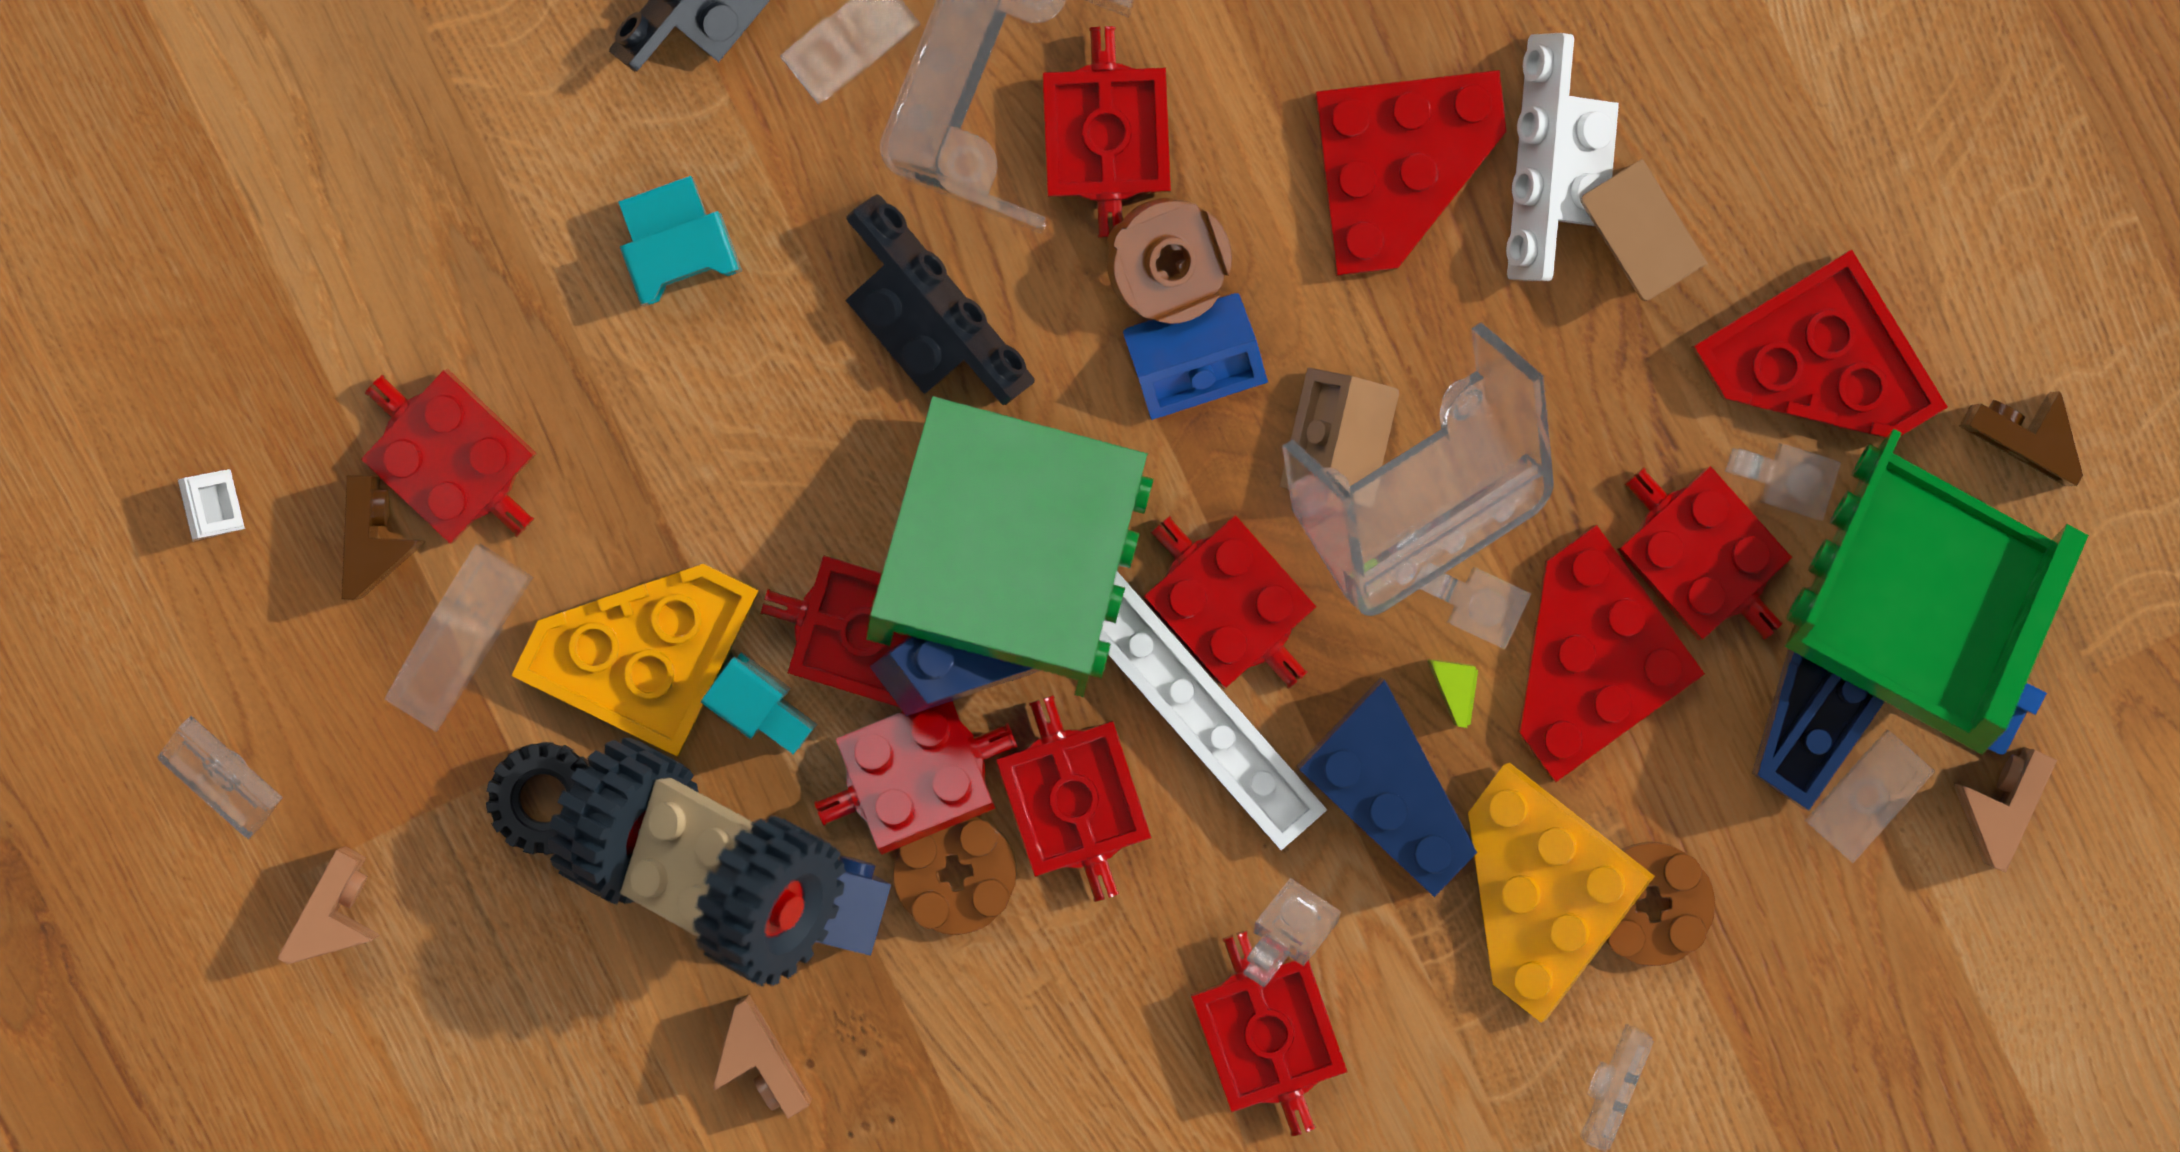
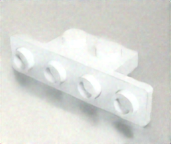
(1561, 156)

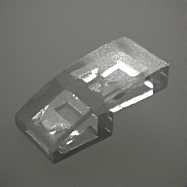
(848, 44)

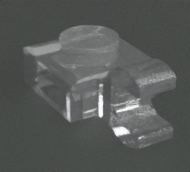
(1793, 480)
(1482, 604)
(1290, 927)

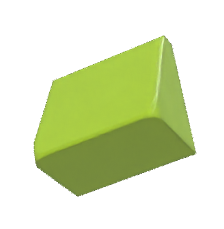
(1457, 688)

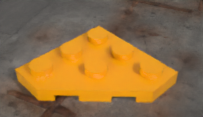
(642, 652)
(1545, 889)

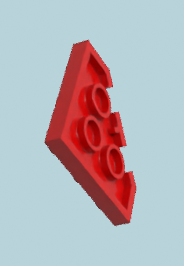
(1400, 159)
(1824, 356)
(1596, 656)

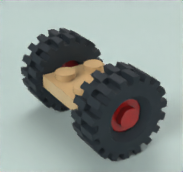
(739, 885)

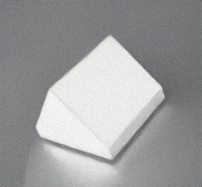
(211, 504)

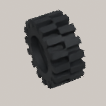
(507, 785)

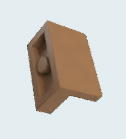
(1643, 231)
(1344, 423)

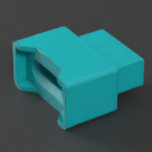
(673, 239)
(754, 701)

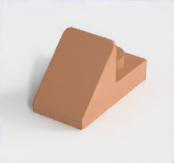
(2001, 823)
(321, 926)
(752, 1045)

